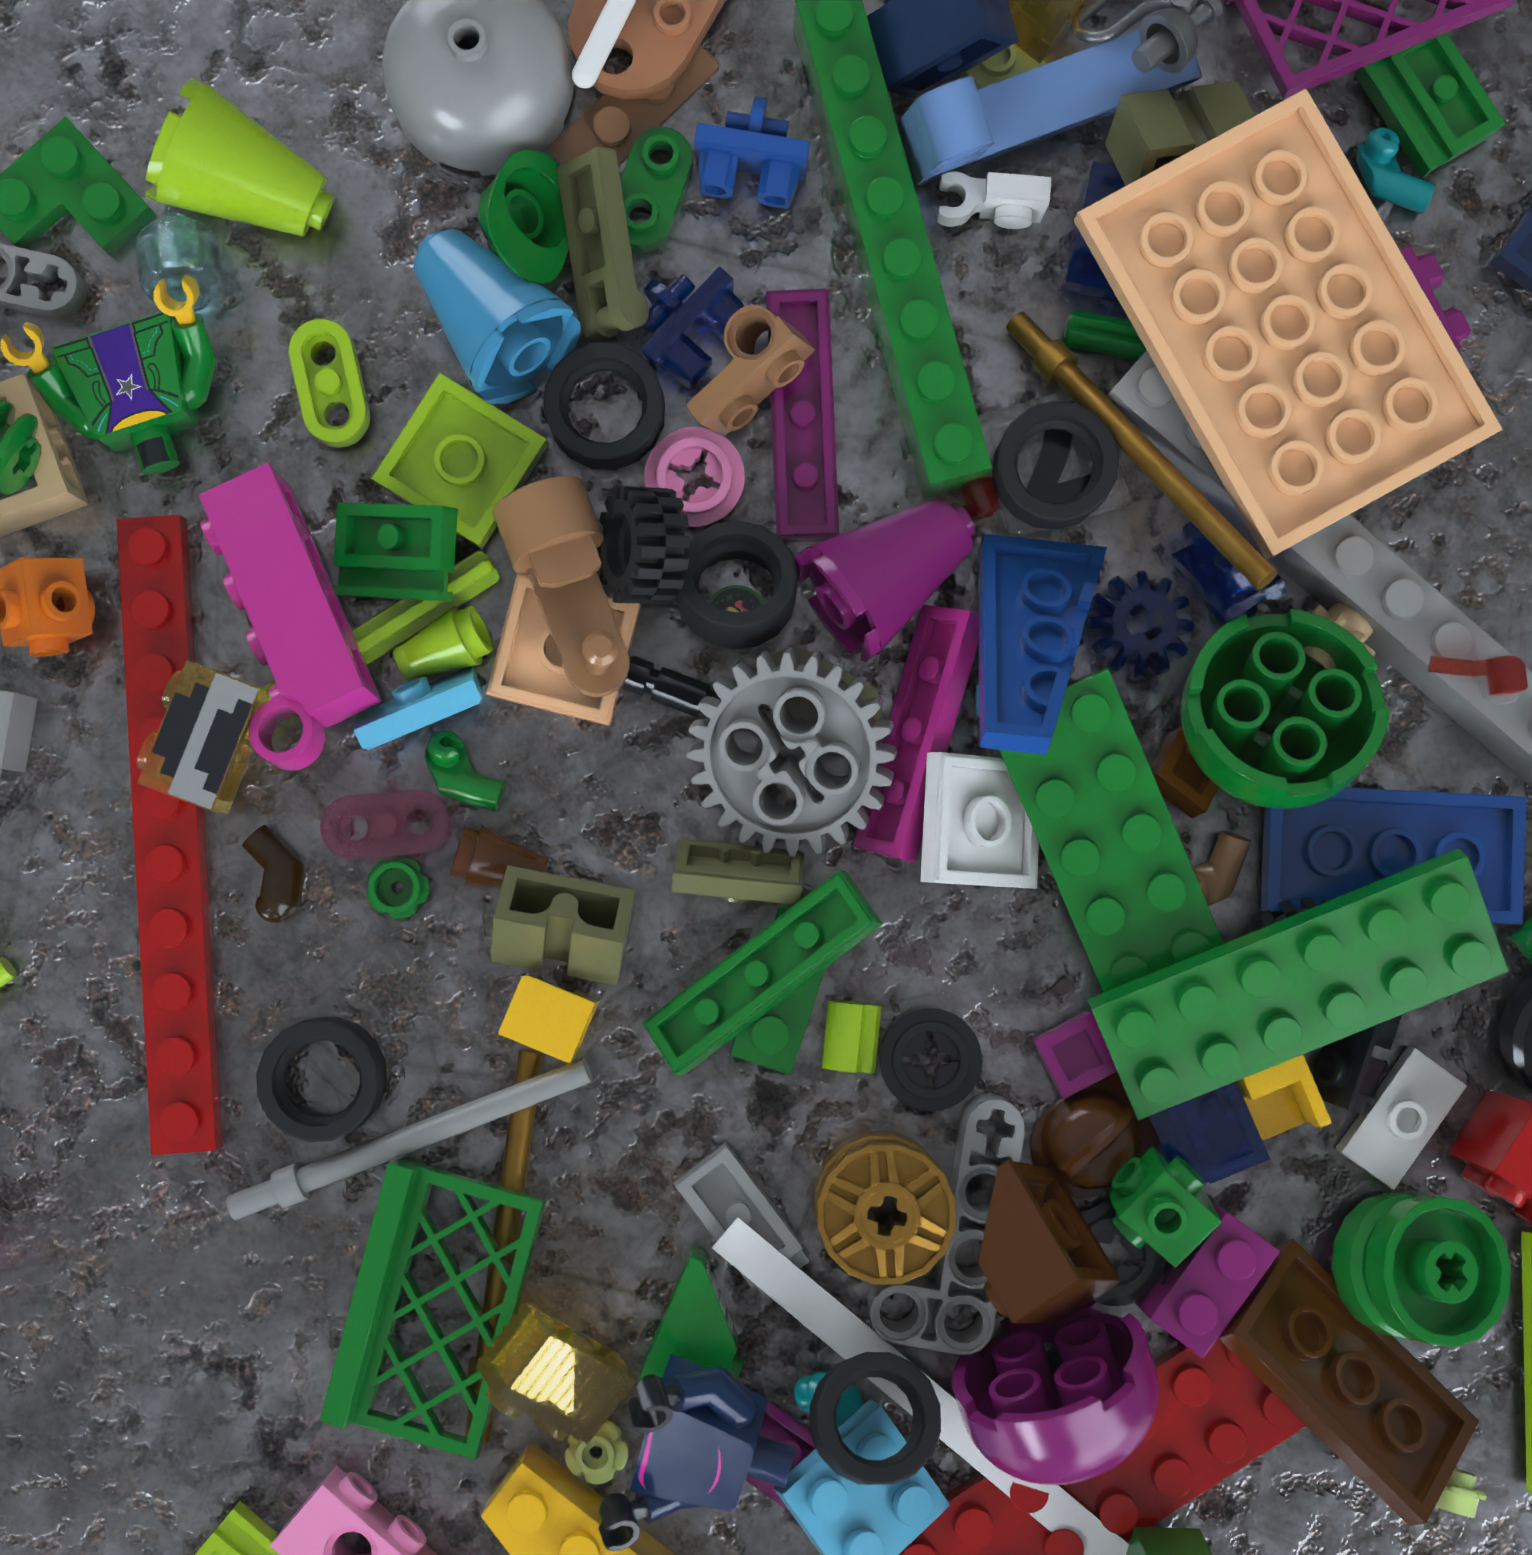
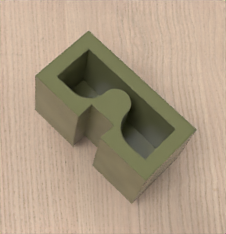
(1156, 129)
(561, 921)

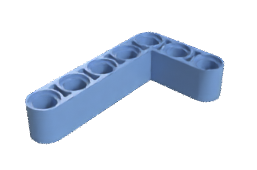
(969, 125)

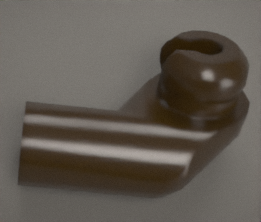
(282, 875)

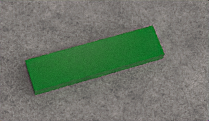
(762, 973)

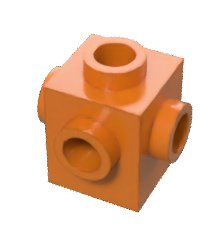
(45, 604)

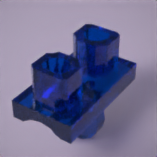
(673, 344)
(1218, 581)

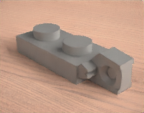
(723, 1190)

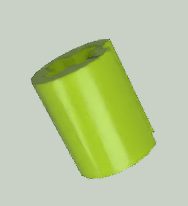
(851, 1036)

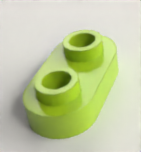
(329, 386)

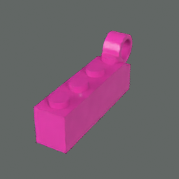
(292, 613)

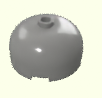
(483, 100)

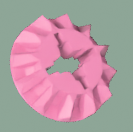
(722, 466)

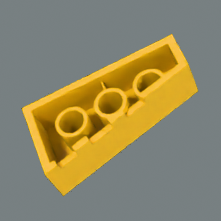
(551, 1511)

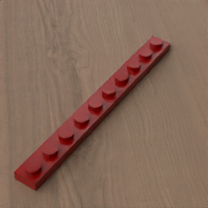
(168, 849)

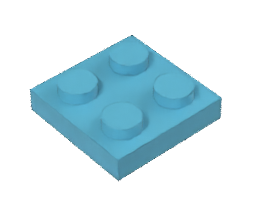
(855, 1517)

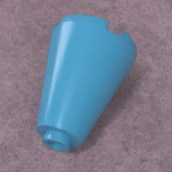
(492, 317)

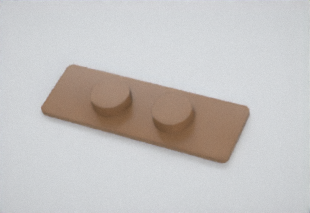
(619, 122)

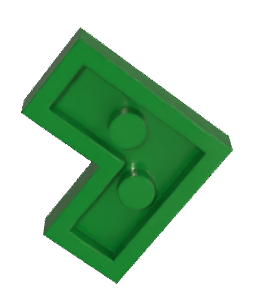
(69, 176)

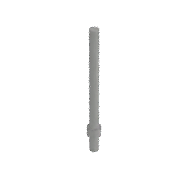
(296, 1182)

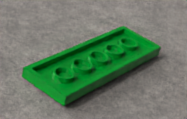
(1112, 839)
(1299, 984)

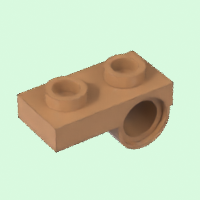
(749, 378)

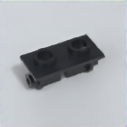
(1346, 1070)

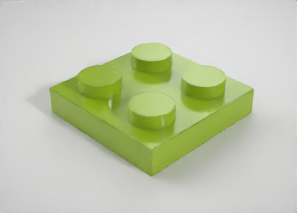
(460, 457)

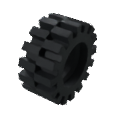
(643, 545)

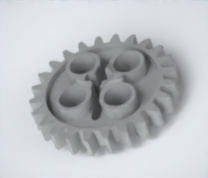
(742, 777)

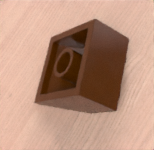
(1039, 1248)

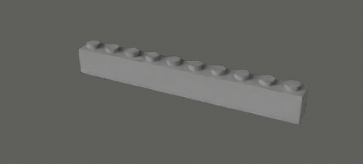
(1360, 571)

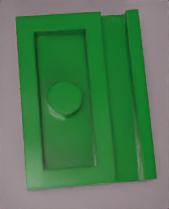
(1431, 102)
(395, 550)

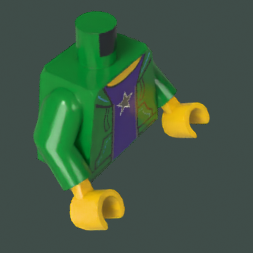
(130, 380)

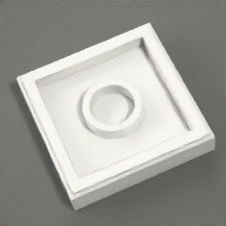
(975, 825)

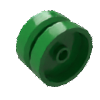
(1422, 1268)

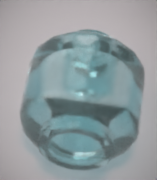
(178, 248)

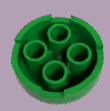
(1318, 718)

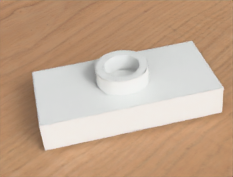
(1403, 1118)

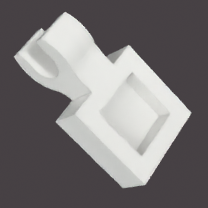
(1008, 199)

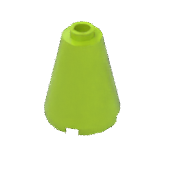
(233, 168)

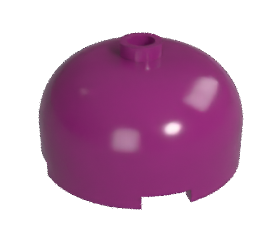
(1066, 1422)

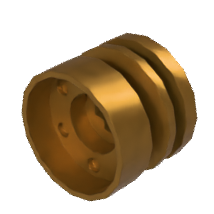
(859, 1177)

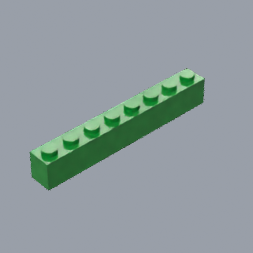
(891, 245)

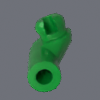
(455, 776)

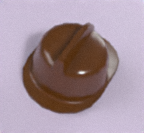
(1091, 1137)

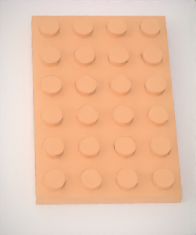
(1286, 323)

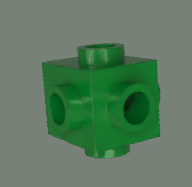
(1162, 1205)

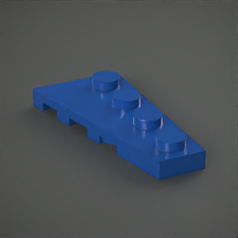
(1029, 633)

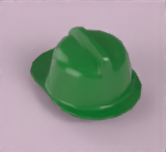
(525, 216)

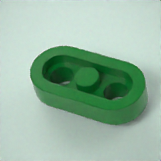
(655, 186)

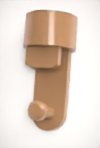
(555, 540)

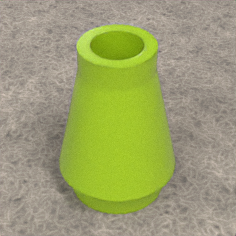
(447, 644)

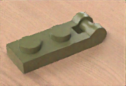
(600, 245)

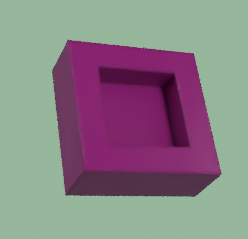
(1074, 1054)

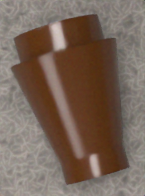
(484, 858)

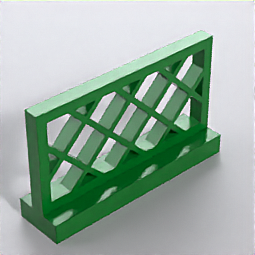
(379, 1294)

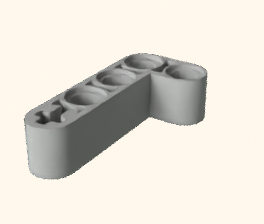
(952, 1282)

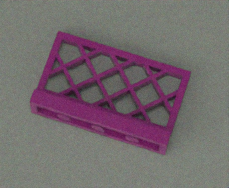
(1350, 56)

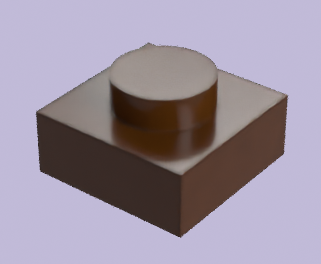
(1181, 778)

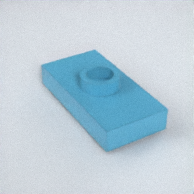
(416, 706)

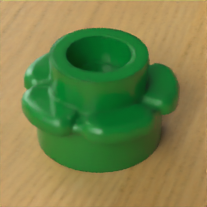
(380, 884)

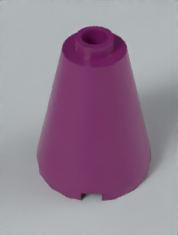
(884, 572)

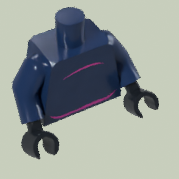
(694, 1448)

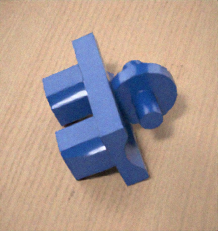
(754, 147)

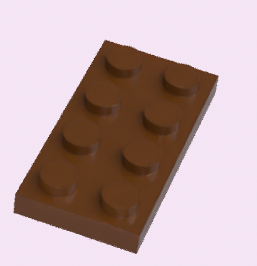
(1351, 1384)

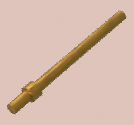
(1059, 366)
(508, 1218)

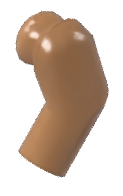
(1220, 873)

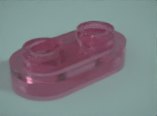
(388, 824)

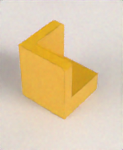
(548, 1018)
(1284, 1098)

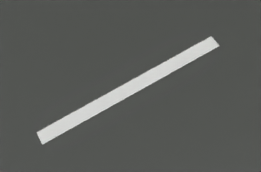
(851, 1337)

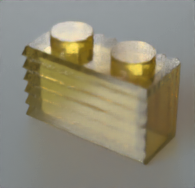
(554, 1375)

